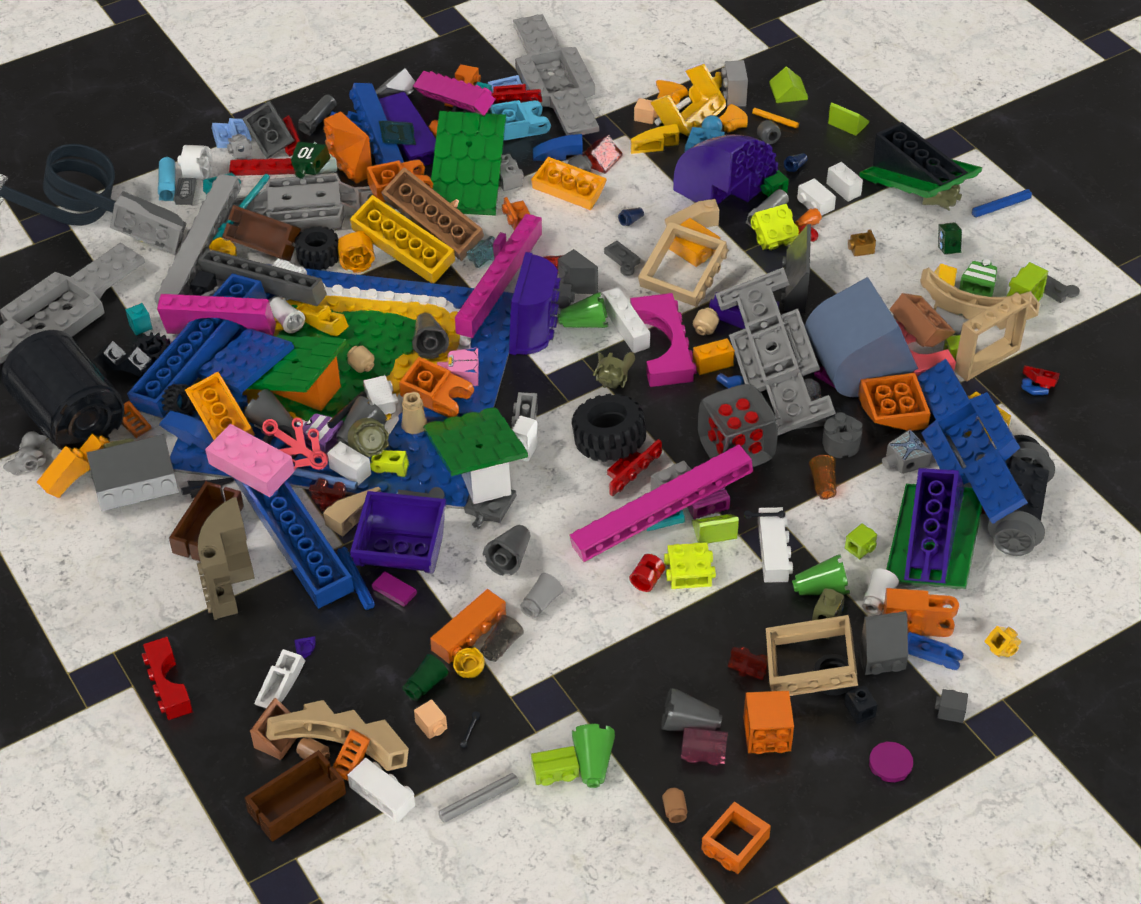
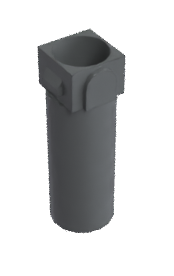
(317, 114)

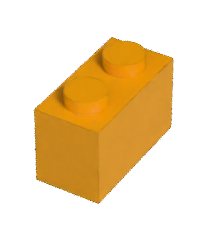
(713, 356)

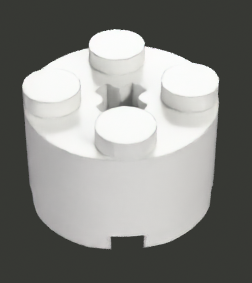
(195, 161)

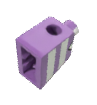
(327, 436)

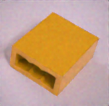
(691, 251)

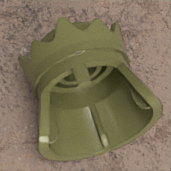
(945, 198)
(612, 370)
(368, 437)

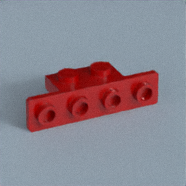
(514, 93)
(627, 469)

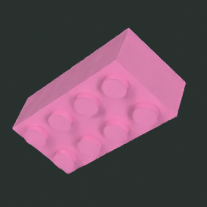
(250, 460)

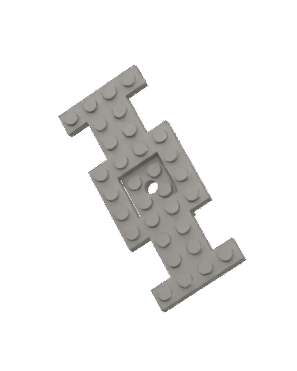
(777, 369)

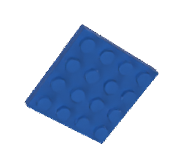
(246, 359)

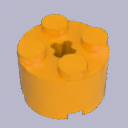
(356, 252)

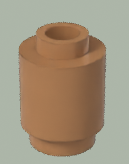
(309, 746)
(675, 805)

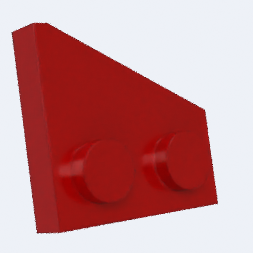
(1043, 377)

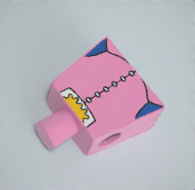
(463, 364)

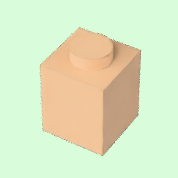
(644, 111)
(430, 719)

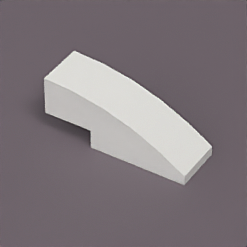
(280, 678)

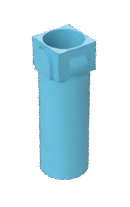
(166, 179)

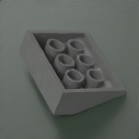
(797, 272)
(132, 472)

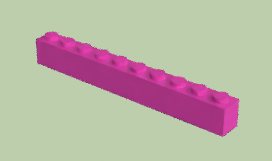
(498, 276)
(661, 503)

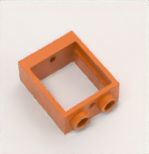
(746, 821)

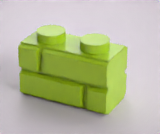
(555, 766)

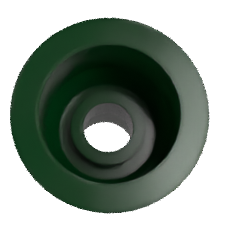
(425, 677)

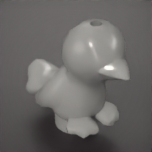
(28, 456)

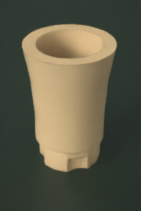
(413, 413)

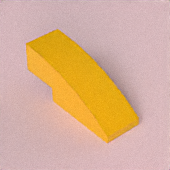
(655, 139)
(323, 319)

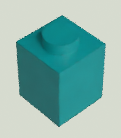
(139, 319)

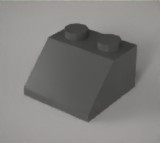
(578, 271)

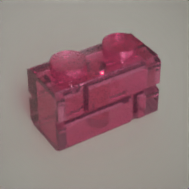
(704, 746)

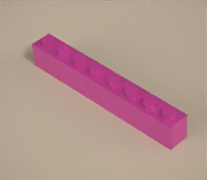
(454, 92)

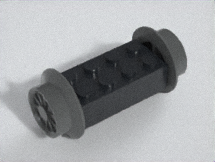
(1023, 528)

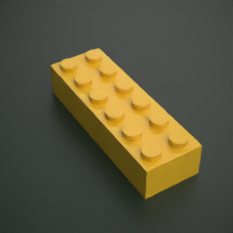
(403, 239)

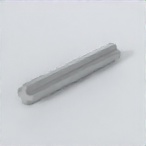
(478, 797)

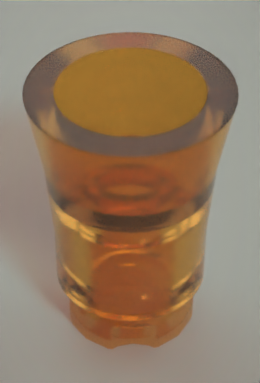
(824, 475)

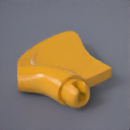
(673, 89)
(734, 118)

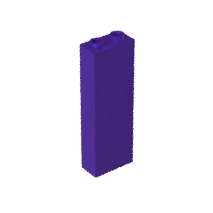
(400, 109)

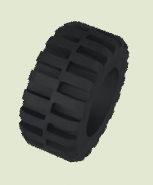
(609, 427)

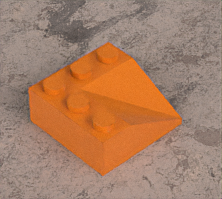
(348, 146)
(895, 401)

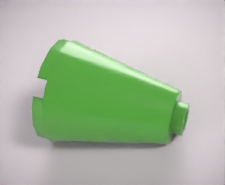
(585, 313)
(827, 574)
(593, 752)

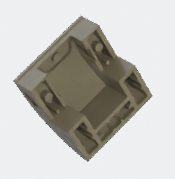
(223, 558)

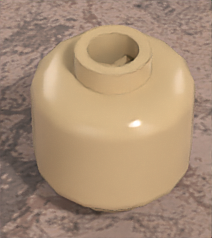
(705, 321)
(360, 359)

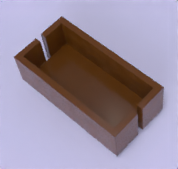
(261, 233)
(186, 534)
(295, 795)

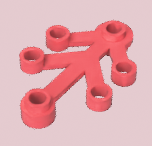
(299, 447)

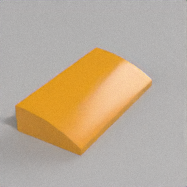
(568, 183)
(217, 406)

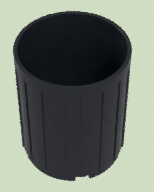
(62, 389)

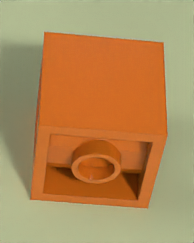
(768, 722)

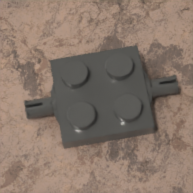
(490, 510)

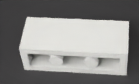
(381, 790)

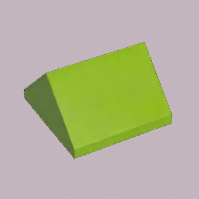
(787, 87)
(846, 119)
(716, 528)

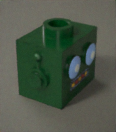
(949, 238)

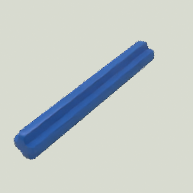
(1001, 203)
(358, 583)

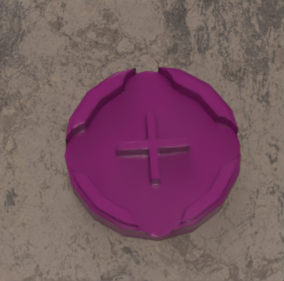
(891, 761)

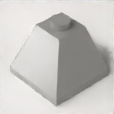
(396, 84)

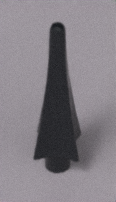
(195, 486)

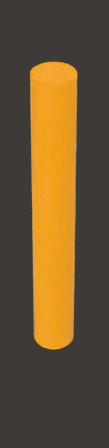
(776, 118)

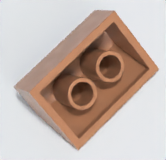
(921, 320)

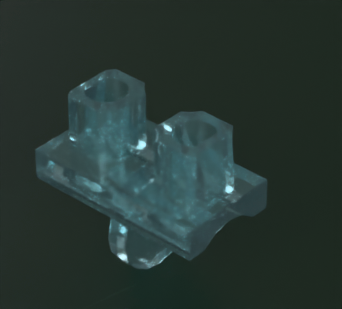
(482, 253)

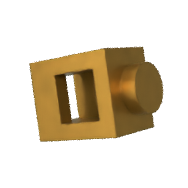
(862, 243)

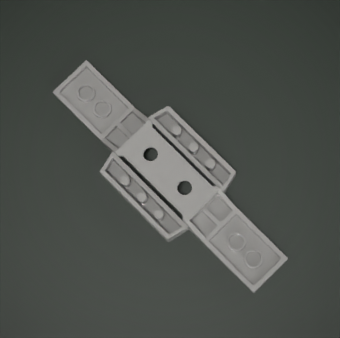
(557, 93)
(304, 194)
(83, 295)

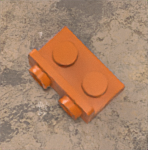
(514, 211)

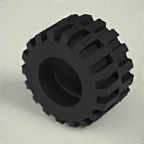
(317, 248)

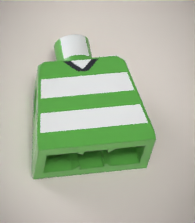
(979, 278)

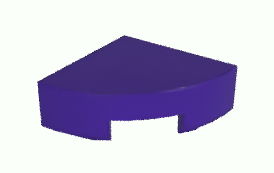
(305, 646)

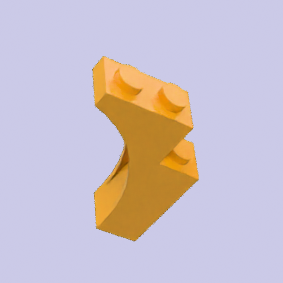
(69, 466)

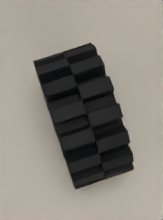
(171, 399)

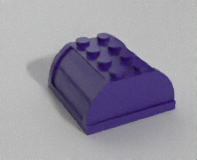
(534, 306)
(399, 531)

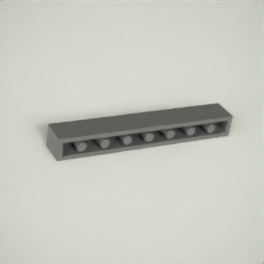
(273, 279)

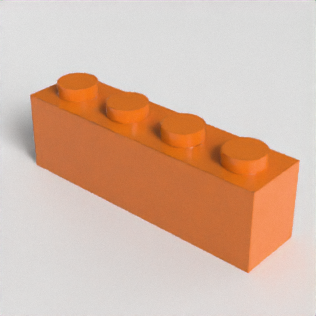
(468, 625)

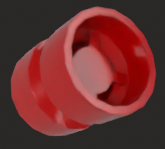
(647, 572)

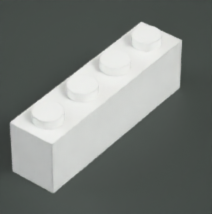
(626, 320)
(774, 546)

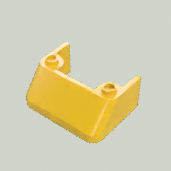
(705, 100)

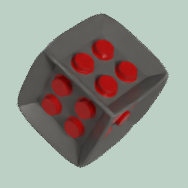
(738, 418)

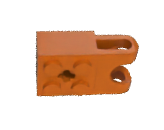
(381, 175)
(436, 387)
(923, 611)

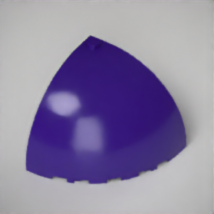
(724, 168)

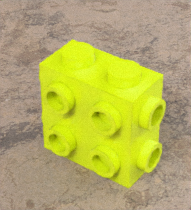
(774, 227)
(689, 565)

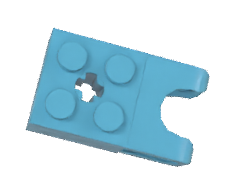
(522, 119)

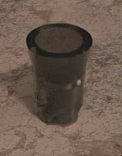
(501, 638)

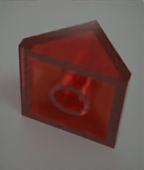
(603, 154)

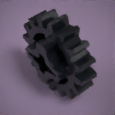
(152, 345)

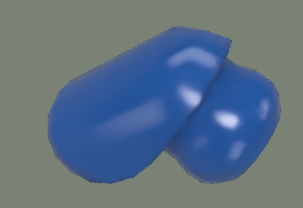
(730, 381)
(1032, 389)

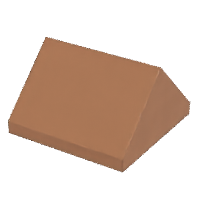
(275, 748)

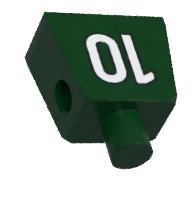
(309, 158)

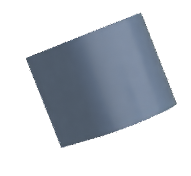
(858, 338)

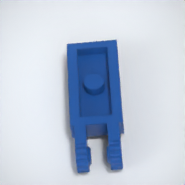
(934, 651)

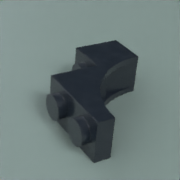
(114, 358)

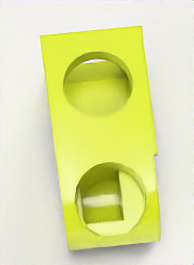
(390, 462)

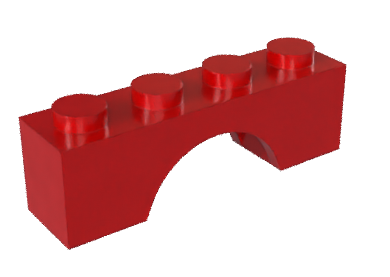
(173, 696)

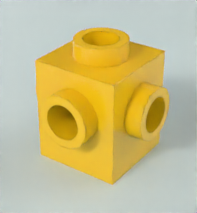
(1003, 641)

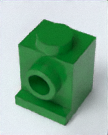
(774, 183)

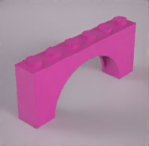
(179, 310)
(676, 363)

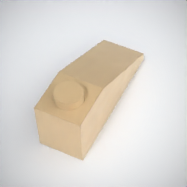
(702, 212)
(346, 512)

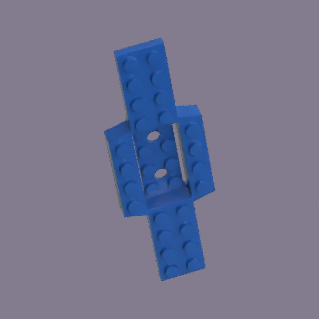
(954, 417)

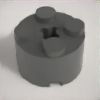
(842, 435)

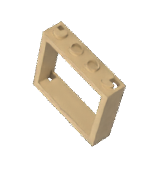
(671, 231)
(971, 364)
(815, 680)

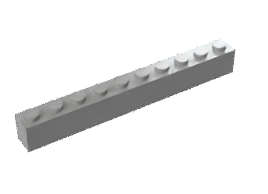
(204, 228)

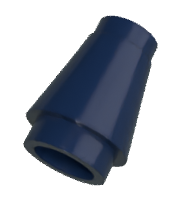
(794, 162)
(629, 216)

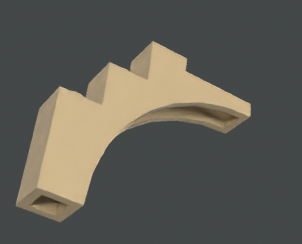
(963, 302)
(320, 722)

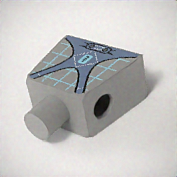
(907, 453)

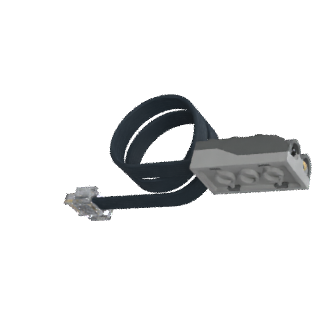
(130, 213)

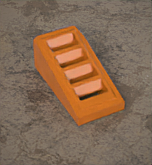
(129, 407)
(344, 766)

